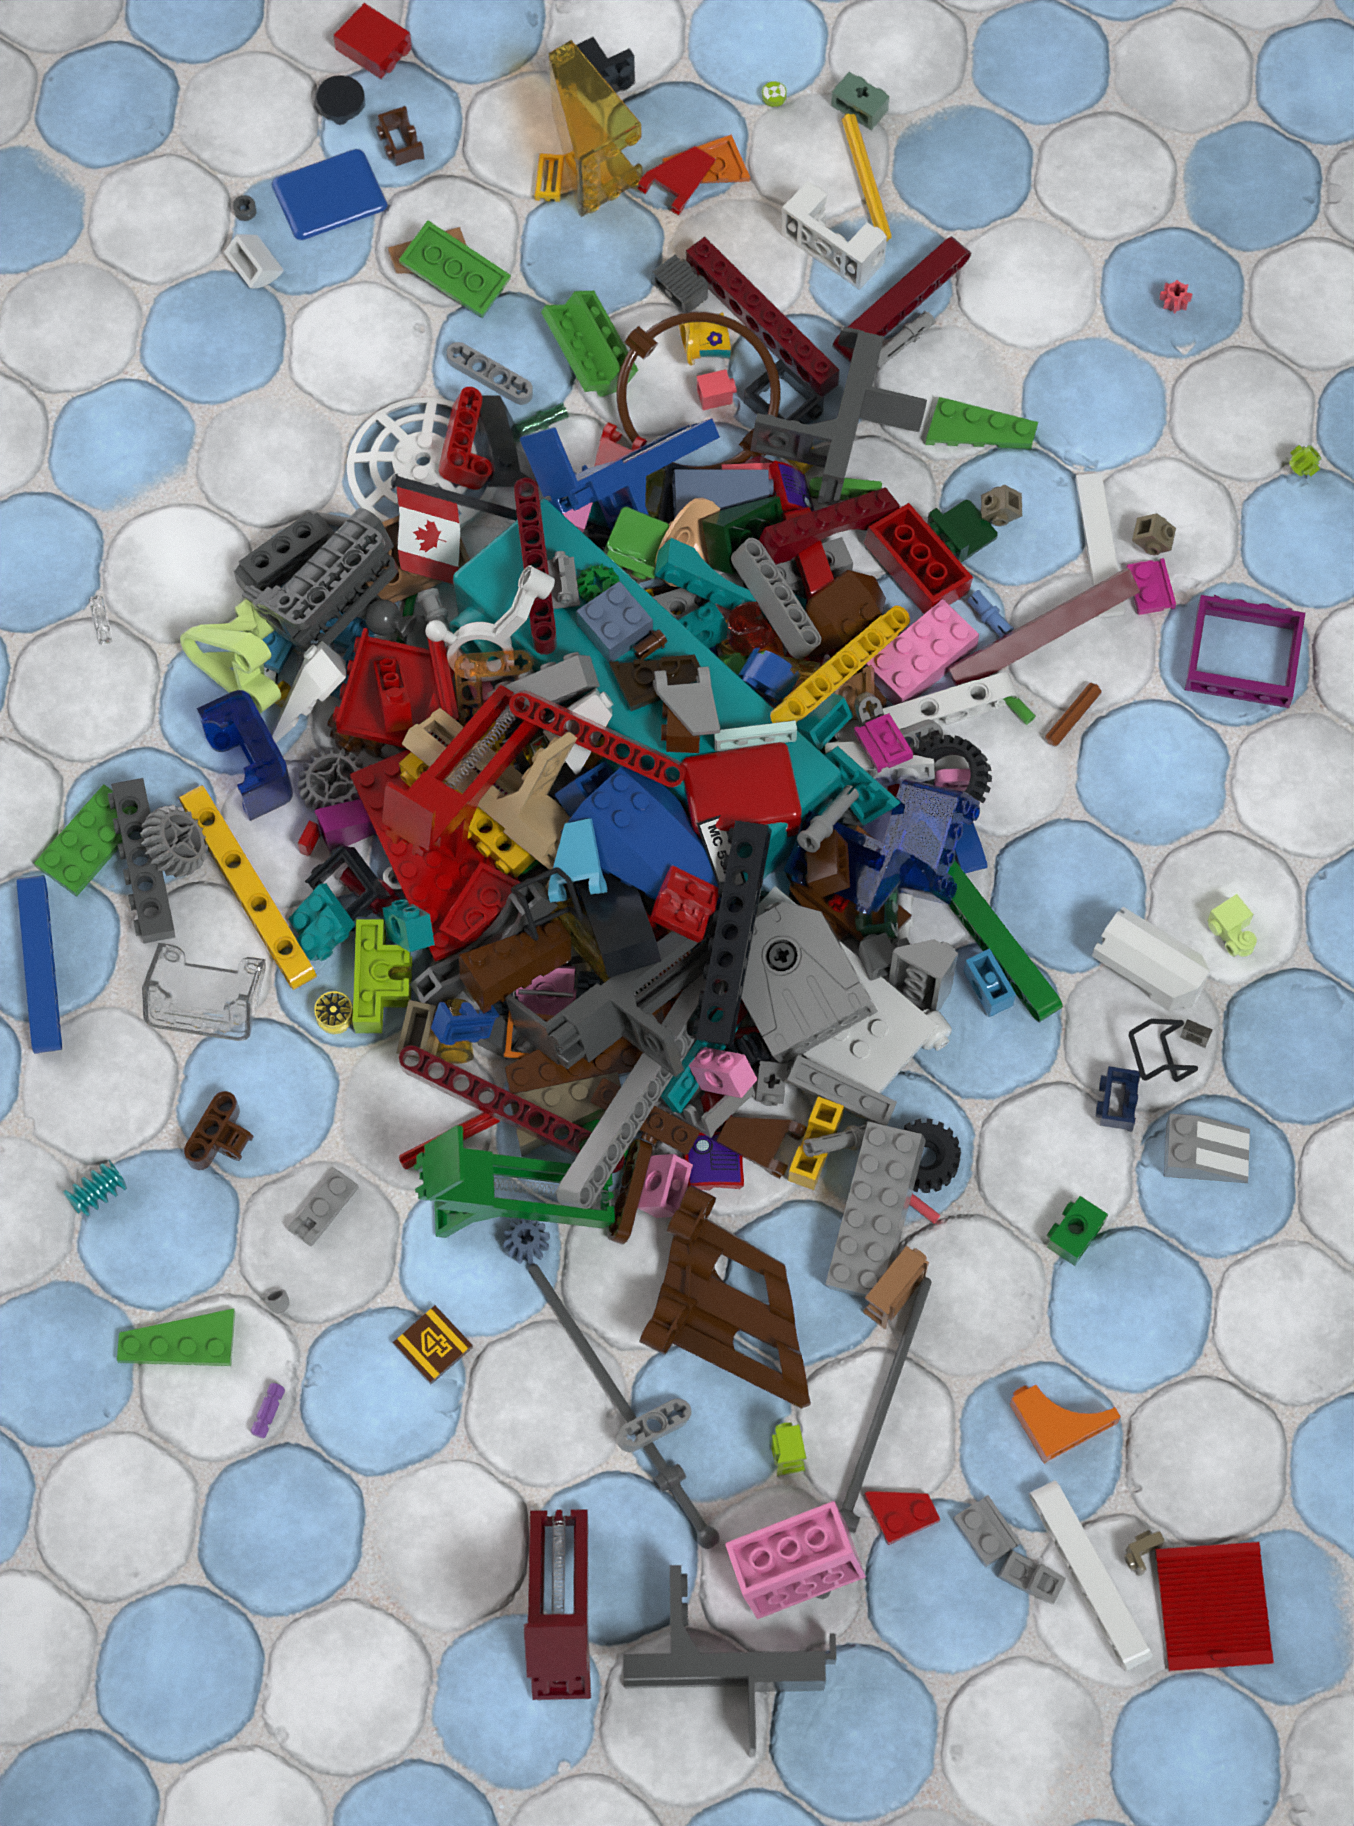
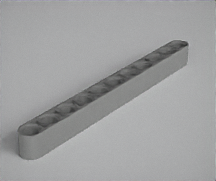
(630, 1107)

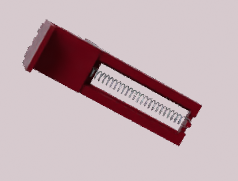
(558, 1642)

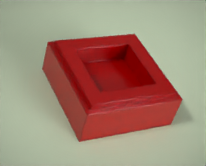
(309, 838)

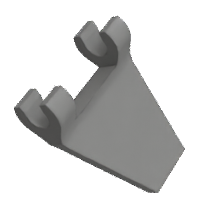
(690, 702)

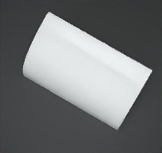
(253, 260)

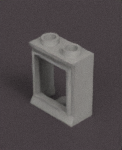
(714, 1117)

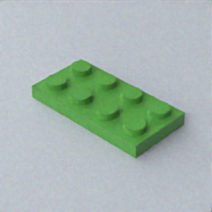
(455, 269)
(83, 844)

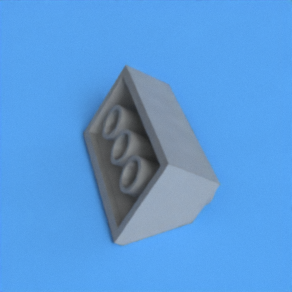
(924, 972)

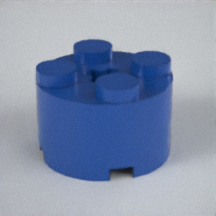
(769, 676)

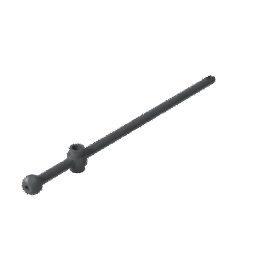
(880, 1414)
(668, 1476)

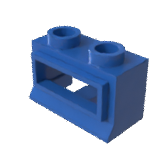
(468, 1026)

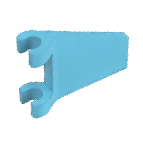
(578, 859)

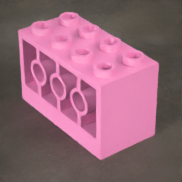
(795, 1560)

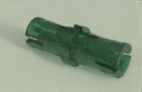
(542, 419)

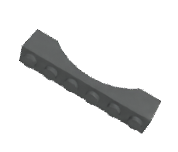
(443, 979)

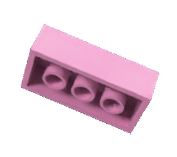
(922, 654)

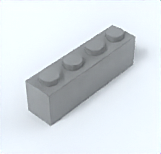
(555, 681)

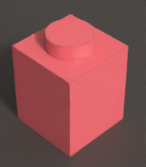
(715, 389)

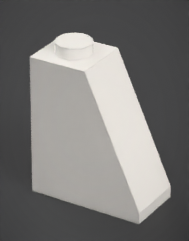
(594, 707)

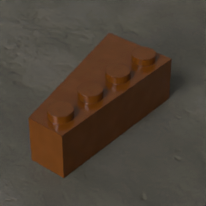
(513, 963)

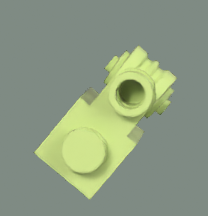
(1228, 921)

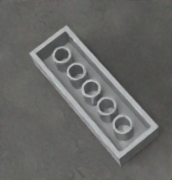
(875, 1208)

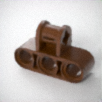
(229, 1138)

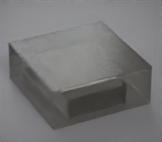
(1196, 1033)

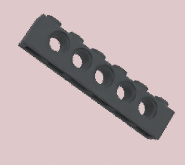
(161, 925)

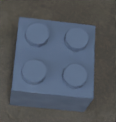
(614, 622)

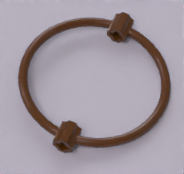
(643, 344)

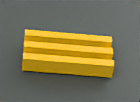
(548, 194)

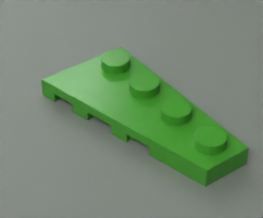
(970, 424)
(186, 1341)

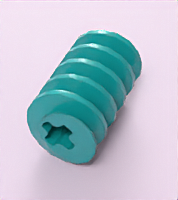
(95, 1189)

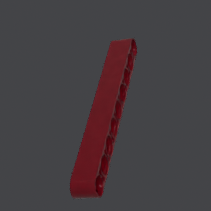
(496, 1106)

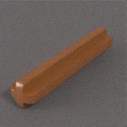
(1073, 714)

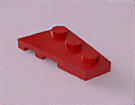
(478, 903)

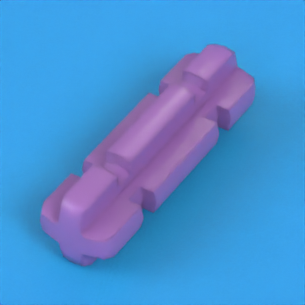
(267, 1410)

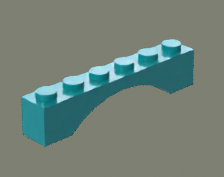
(685, 568)

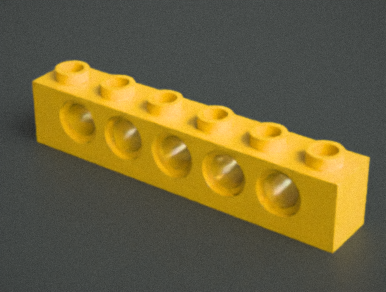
(511, 861)

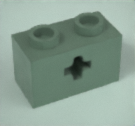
(860, 98)

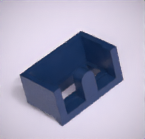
(1130, 1079)

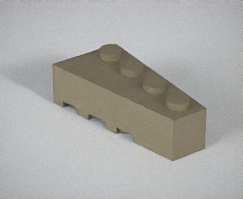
(565, 1100)

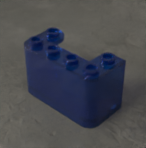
(236, 722)
(928, 828)

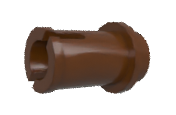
(650, 644)

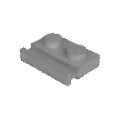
(986, 1531)

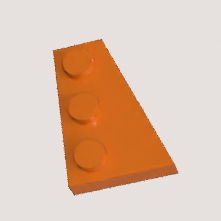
(728, 163)

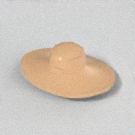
(689, 528)

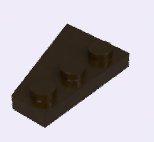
(637, 677)

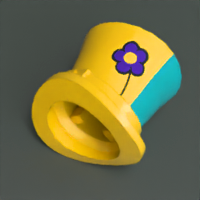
(705, 340)

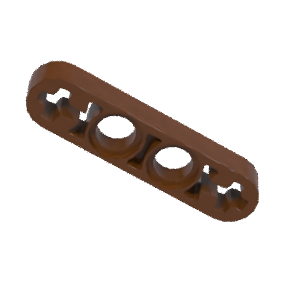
(630, 1191)

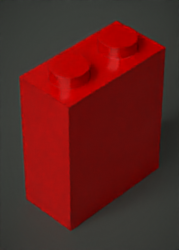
(372, 41)

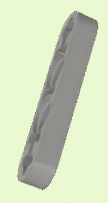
(492, 370)

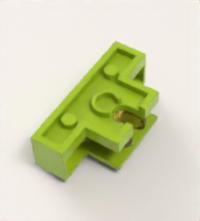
(380, 976)

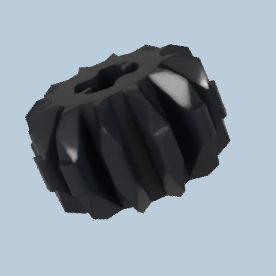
(753, 1048)

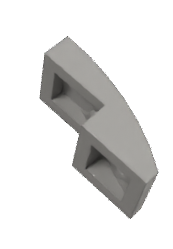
(1031, 1578)

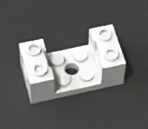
(805, 227)

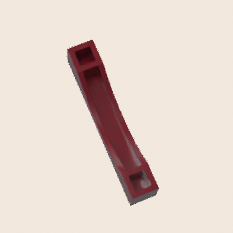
(794, 535)

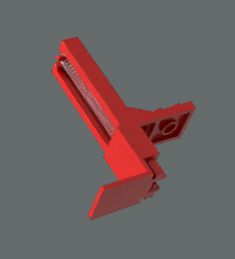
(436, 813)

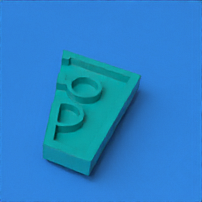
(873, 797)

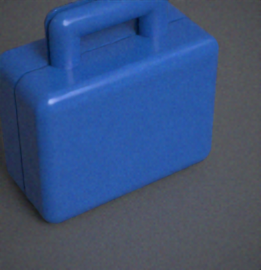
(329, 194)

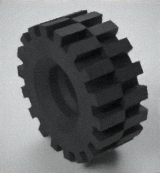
(946, 1152)

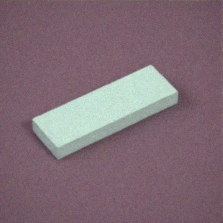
(755, 735)

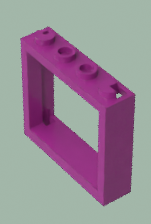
(1242, 688)

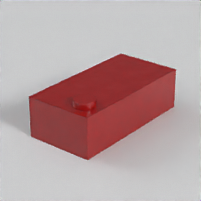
(917, 559)

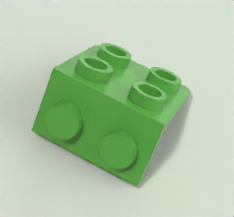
(636, 542)

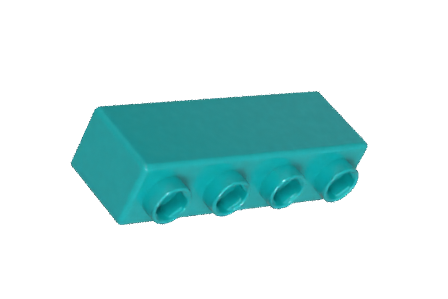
(487, 591)

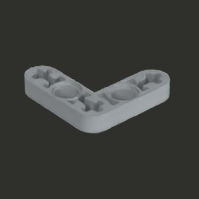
(876, 709)

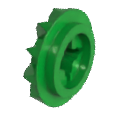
(586, 579)

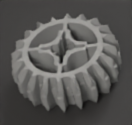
(315, 776)
(174, 841)

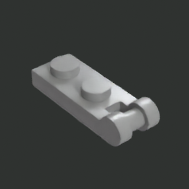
(323, 1207)

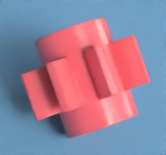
(1175, 296)

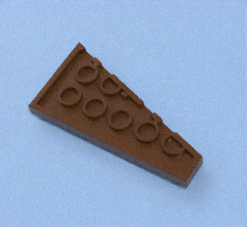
(539, 1071)

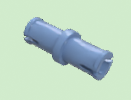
(989, 614)

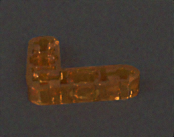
(481, 670)

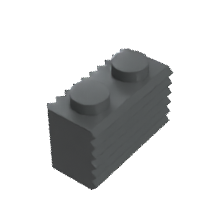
(680, 284)

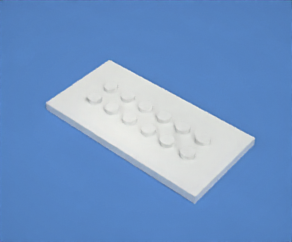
(879, 1044)

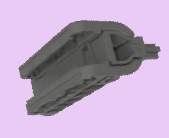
(329, 583)

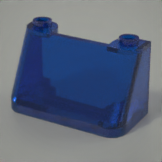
(873, 867)

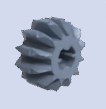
(520, 1231)

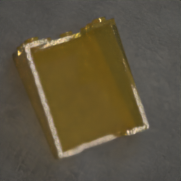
(591, 130)

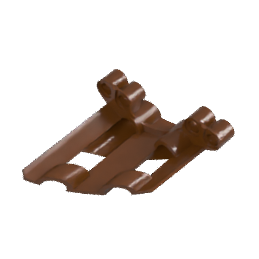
(705, 1313)

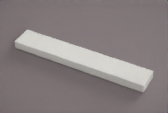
(1097, 532)

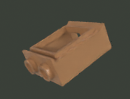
(896, 1286)

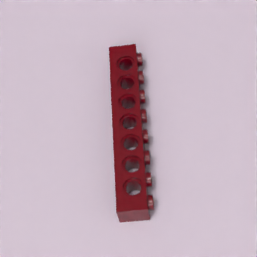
(762, 317)

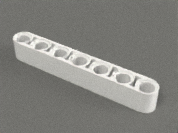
(1090, 1576)

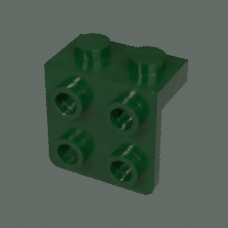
(962, 529)

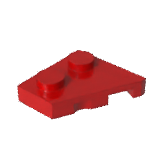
(901, 1513)

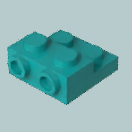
(321, 923)

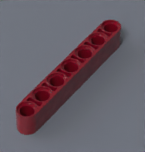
(909, 292)
(535, 554)

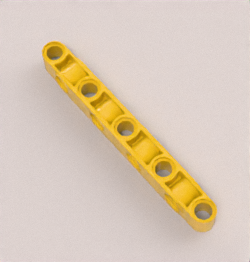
(841, 666)
(249, 889)

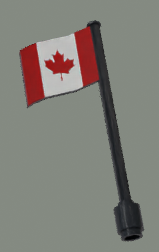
(431, 527)

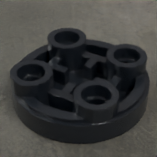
(340, 98)

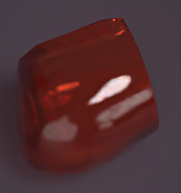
(748, 629)

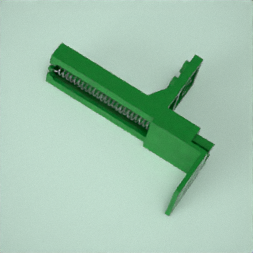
(464, 1185)

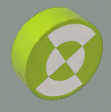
(774, 94)

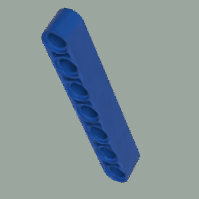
(39, 964)

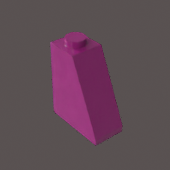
(344, 824)

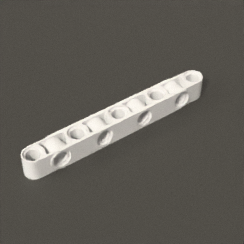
(947, 705)

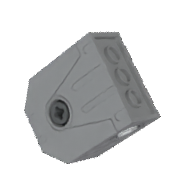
(811, 993)

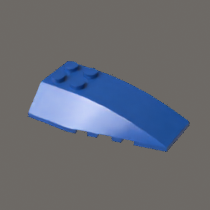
(643, 832)

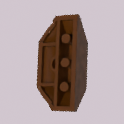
(844, 609)

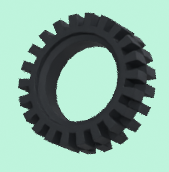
(972, 754)

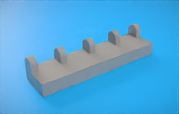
(841, 1090)

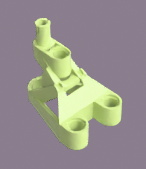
(246, 654)

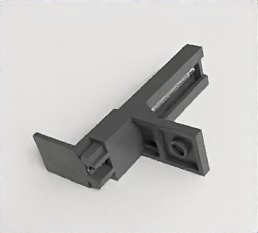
(616, 1011)

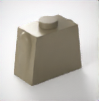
(417, 1028)

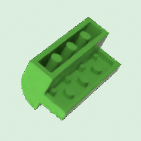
(588, 341)

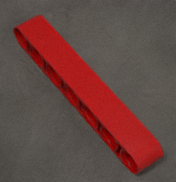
(584, 740)

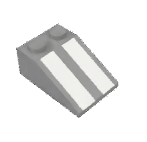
(1206, 1149)

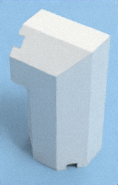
(1152, 960)

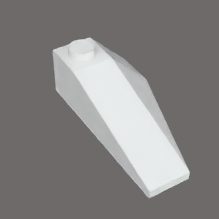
(316, 680)
(915, 769)

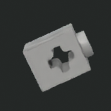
(771, 1073)

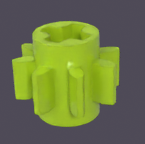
(1305, 460)

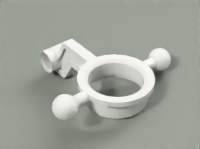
(531, 584)

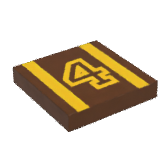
(432, 1344)

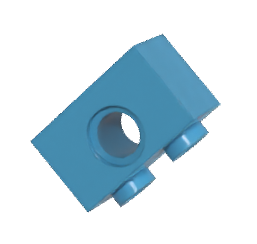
(989, 982)

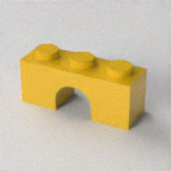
(822, 1121)

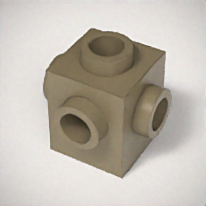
(1001, 505)
(1154, 534)

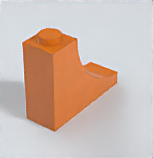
(1053, 1427)

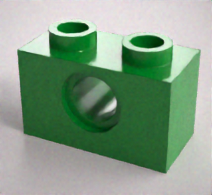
(1071, 1245)

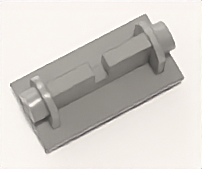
(565, 586)

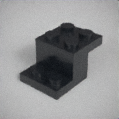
(616, 70)

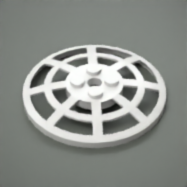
(405, 456)

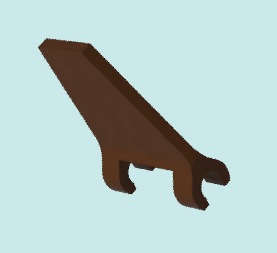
(759, 1140)

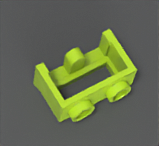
(788, 1449)

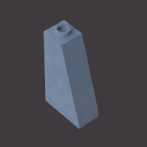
(722, 487)

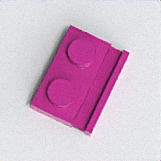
(1154, 587)
(883, 742)

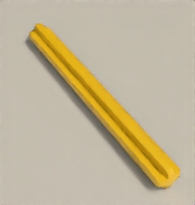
(865, 174)

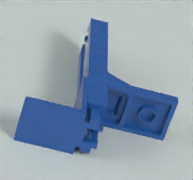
(613, 482)

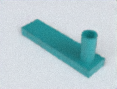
(684, 1085)

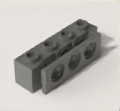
(283, 554)

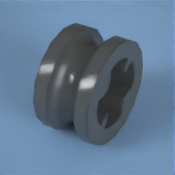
(247, 201)

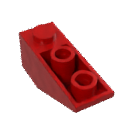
(393, 694)

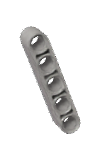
(776, 598)

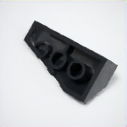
(502, 444)

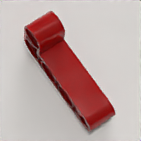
(457, 461)
(811, 562)

